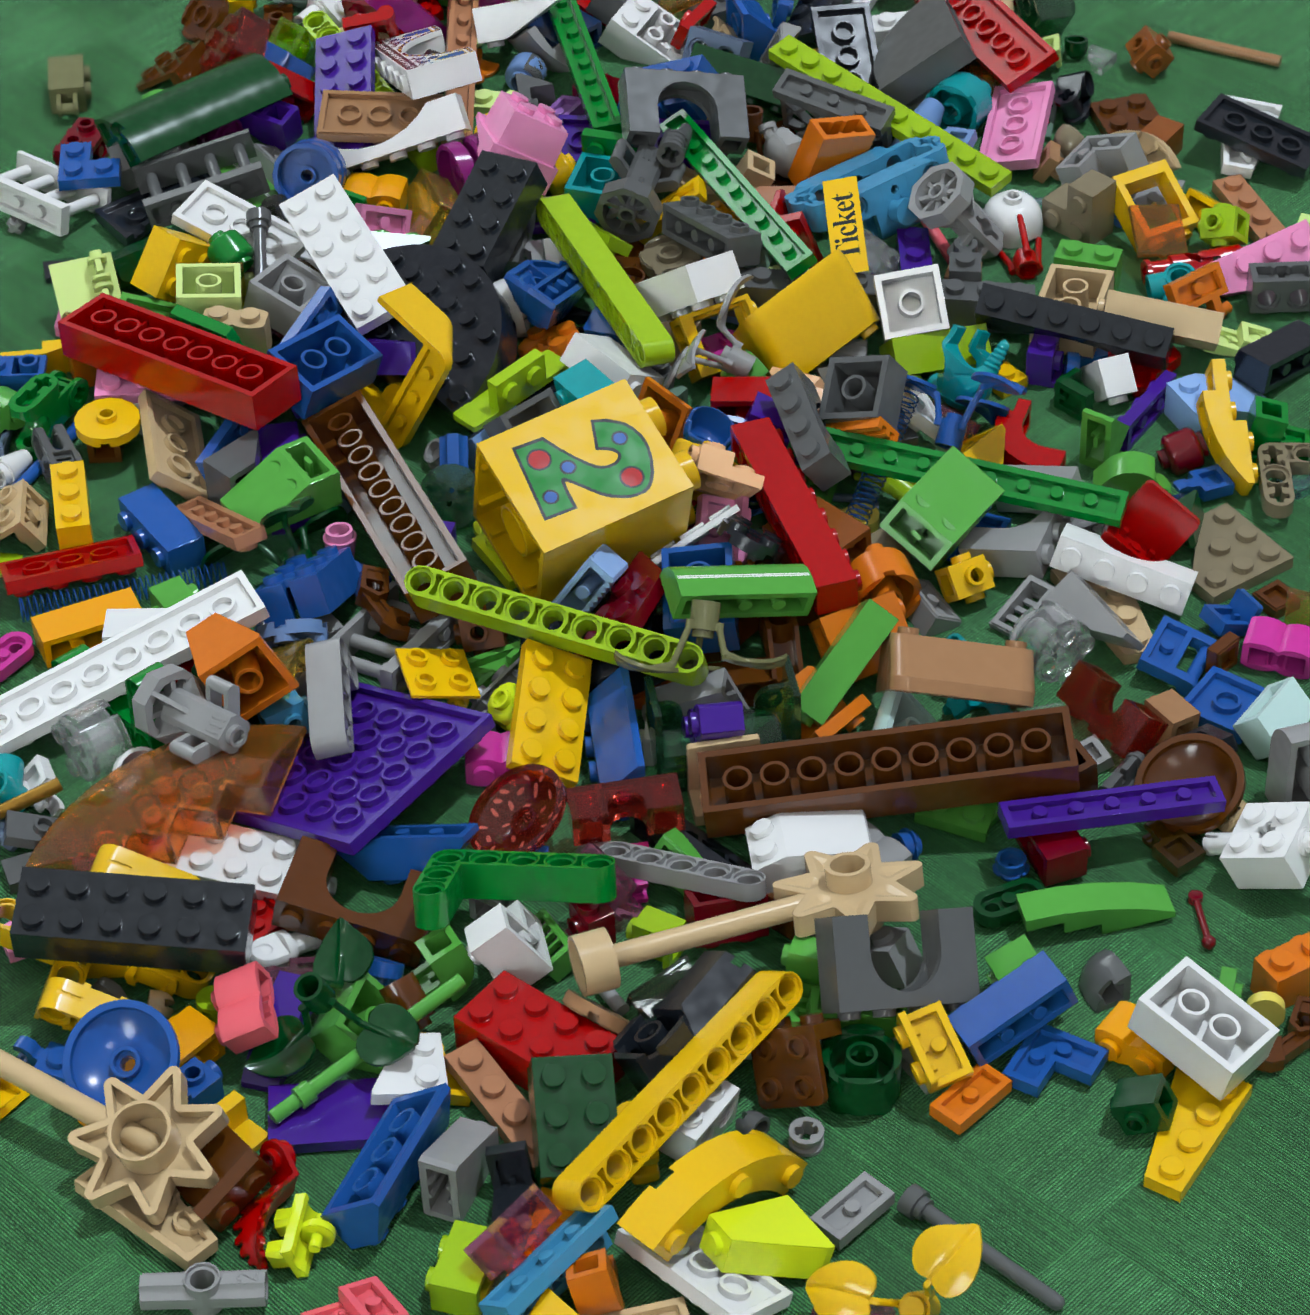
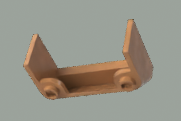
(957, 669)

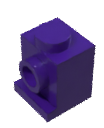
(1044, 361)

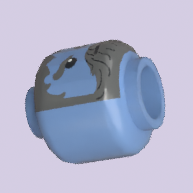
(525, 63)

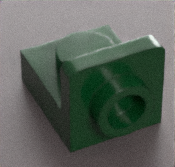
(1071, 395)

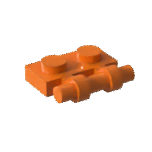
(1200, 287)

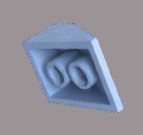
(1184, 392)

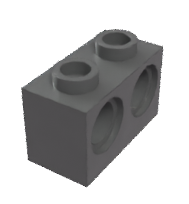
(1278, 287)

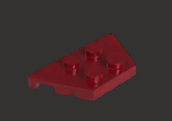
(633, 595)

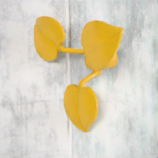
(943, 1254)

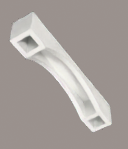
(436, 122)

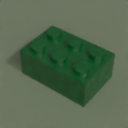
(569, 1107)

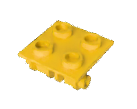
(438, 674)

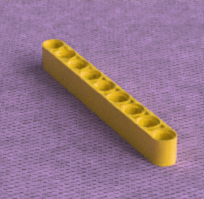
(676, 1091)

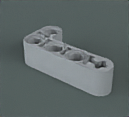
(329, 682)

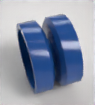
(307, 154)

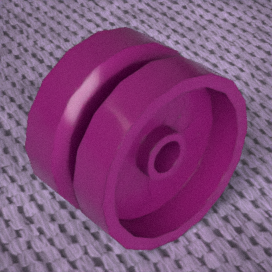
(457, 160)

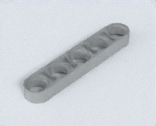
(687, 872)

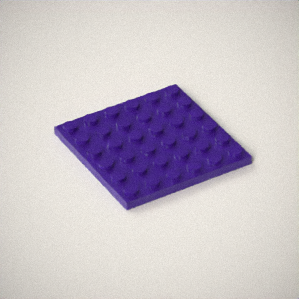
(396, 756)

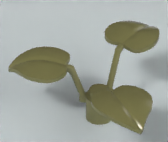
(703, 623)

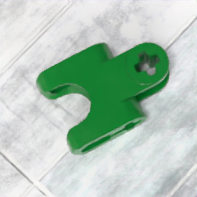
(46, 402)

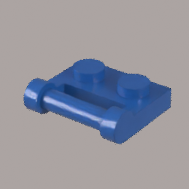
(1168, 648)

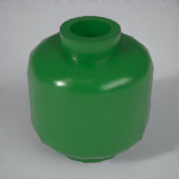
(230, 248)

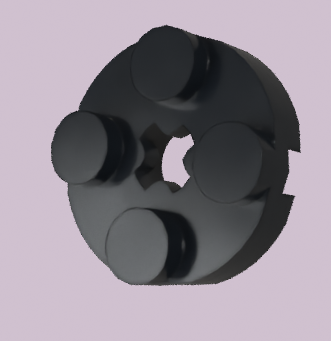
(750, 540)

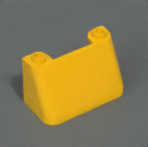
(810, 317)

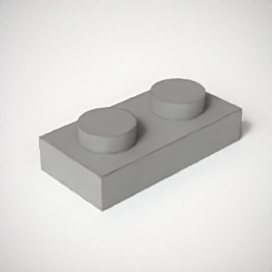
(853, 1209)

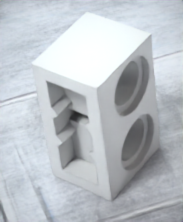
(705, 1122)

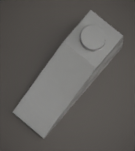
(1093, 611)

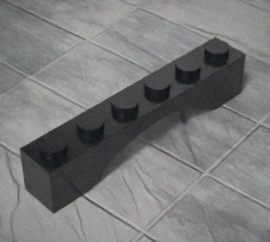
(1028, 313)

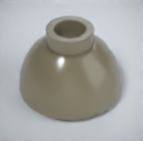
(1068, 138)

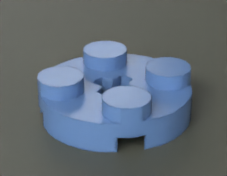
(293, 631)

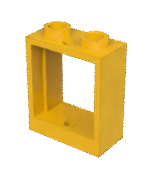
(1147, 177)
(685, 330)

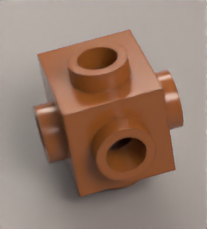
(1149, 52)

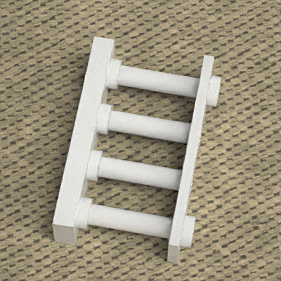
(46, 209)

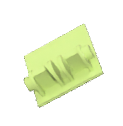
(83, 280)

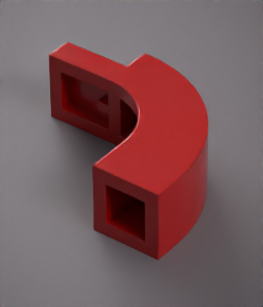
(1018, 447)

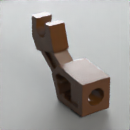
(372, 595)
(1294, 1042)

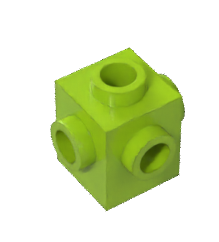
(1224, 225)

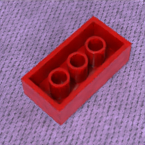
(524, 1023)

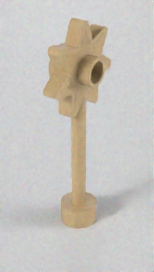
(830, 888)
(138, 1139)

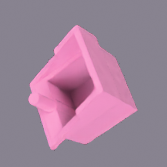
(522, 132)

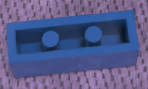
(161, 529)
(1012, 1009)

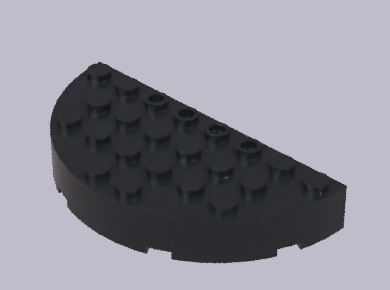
(478, 312)

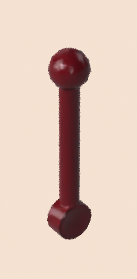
(1196, 898)

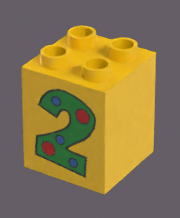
(580, 482)

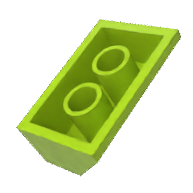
(923, 352)

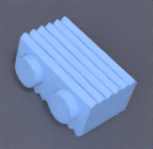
(592, 580)

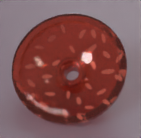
(519, 810)

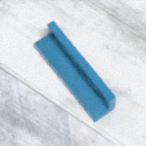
(549, 1261)

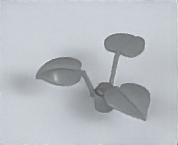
(731, 360)

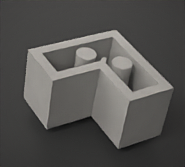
(1104, 153)

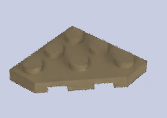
(1234, 556)

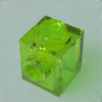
(291, 38)

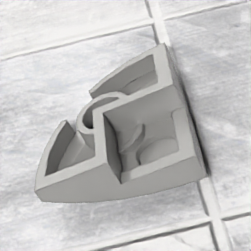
(533, 41)

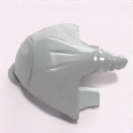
(780, 145)

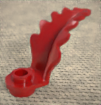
(282, 1159)

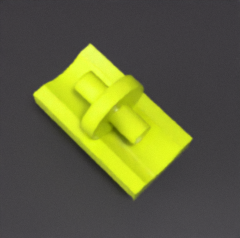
(303, 1236)

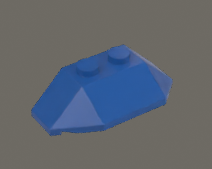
(544, 290)
(407, 847)

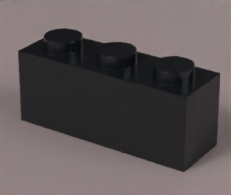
(1274, 358)

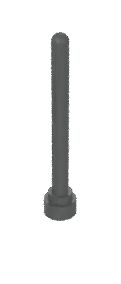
(259, 221)
(916, 1204)

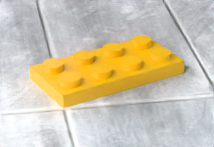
(549, 710)

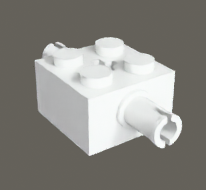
(1266, 846)

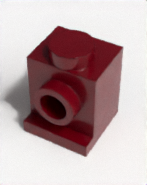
(589, 917)

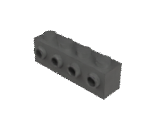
(710, 231)

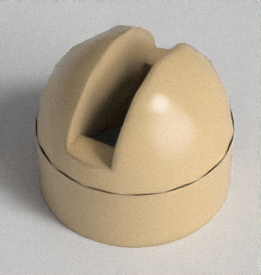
(159, 1000)

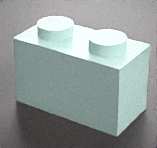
(1276, 707)

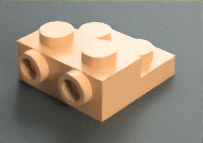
(719, 474)

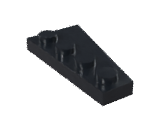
(127, 216)

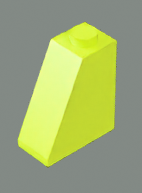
(766, 1240)

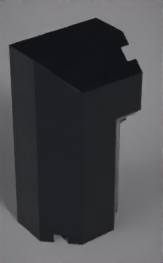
(704, 990)

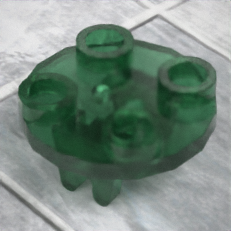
(437, 489)

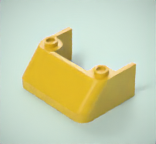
(405, 404)

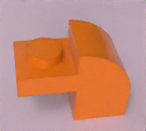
(595, 1283)

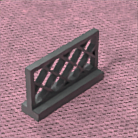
(821, 99)

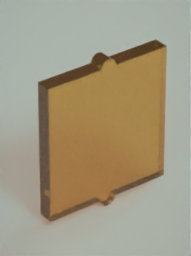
(1157, 230)

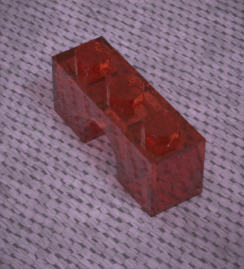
(1091, 697)
(650, 798)

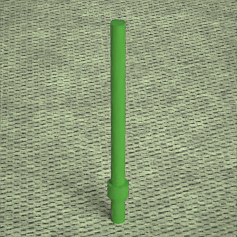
(306, 1092)

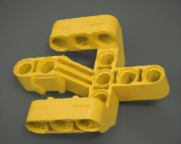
(66, 993)

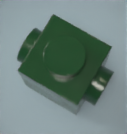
(1143, 1104)

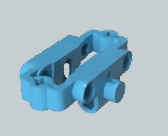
(883, 182)

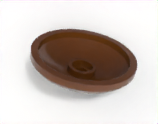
(1193, 757)

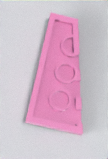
(1283, 246)

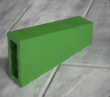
(844, 661)

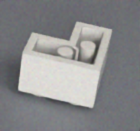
(509, 941)

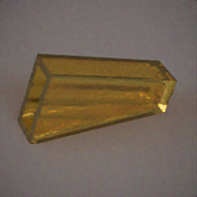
(430, 200)

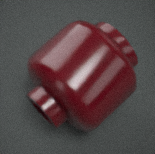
(1182, 451)

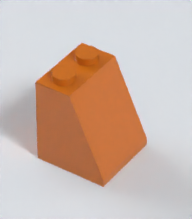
(242, 658)

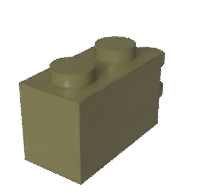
(69, 84)

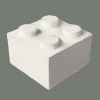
(911, 302)

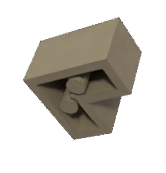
(1082, 208)

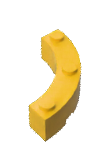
(705, 1183)

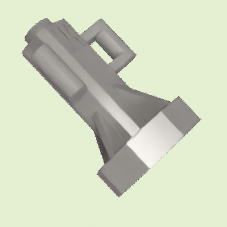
(946, 200)
(186, 716)

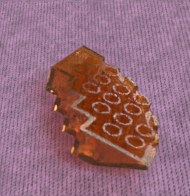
(164, 799)

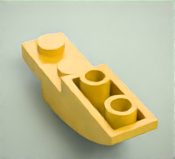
(1224, 435)

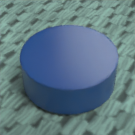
(1071, 361)

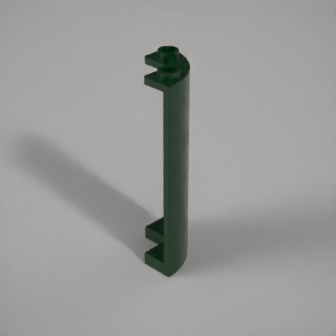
(193, 107)

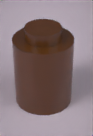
(406, 993)

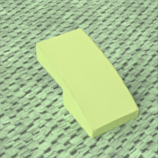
(1232, 340)

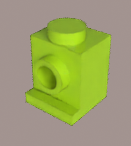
(652, 921)

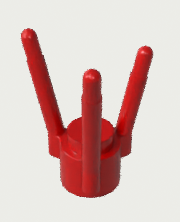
(1025, 262)

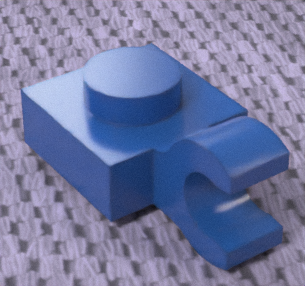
(1208, 481)
(46, 1060)

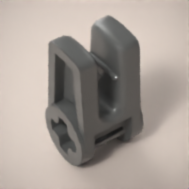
(59, 451)

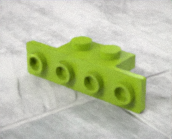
(510, 388)

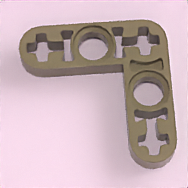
(1287, 464)

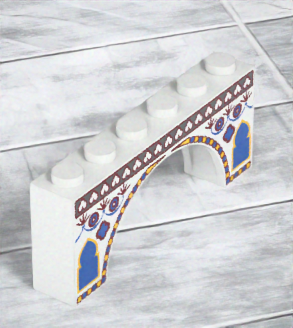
(419, 75)

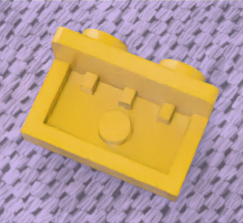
(933, 1046)

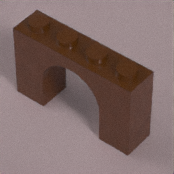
(309, 908)

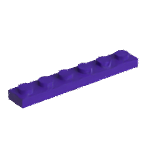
(1111, 807)

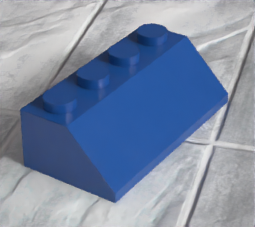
(613, 732)
(388, 1166)

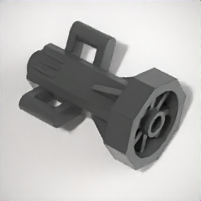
(635, 193)

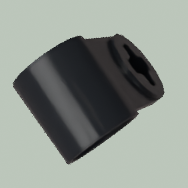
(1074, 96)

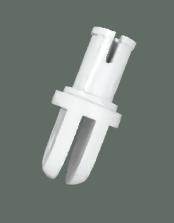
(280, 946)

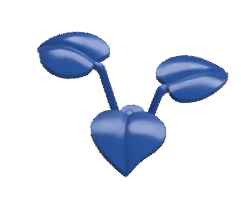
(954, 426)

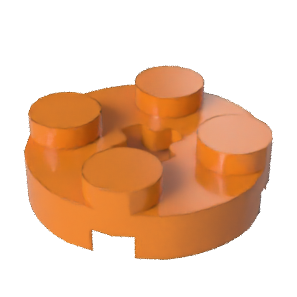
(553, 339)

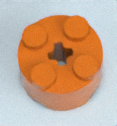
(886, 571)

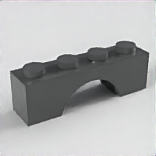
(812, 444)

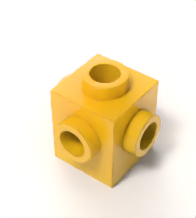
(965, 578)

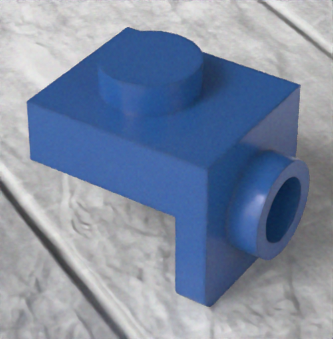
(1231, 617)

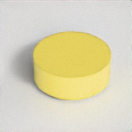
(1269, 1006)

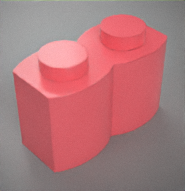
(245, 1008)

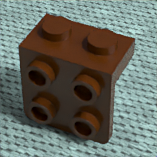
(176, 66)
(791, 1062)
(240, 1176)

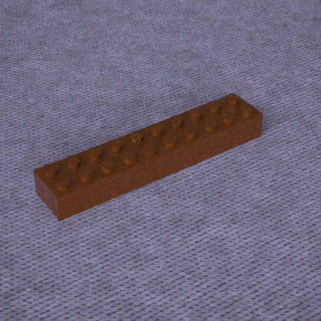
(385, 495)
(892, 769)

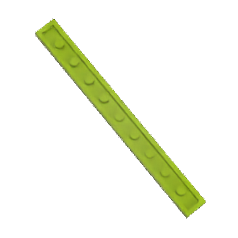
(983, 171)

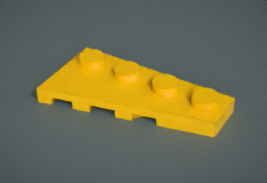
(1193, 1136)

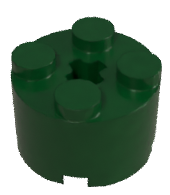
(862, 1070)

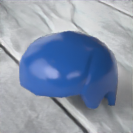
(707, 425)

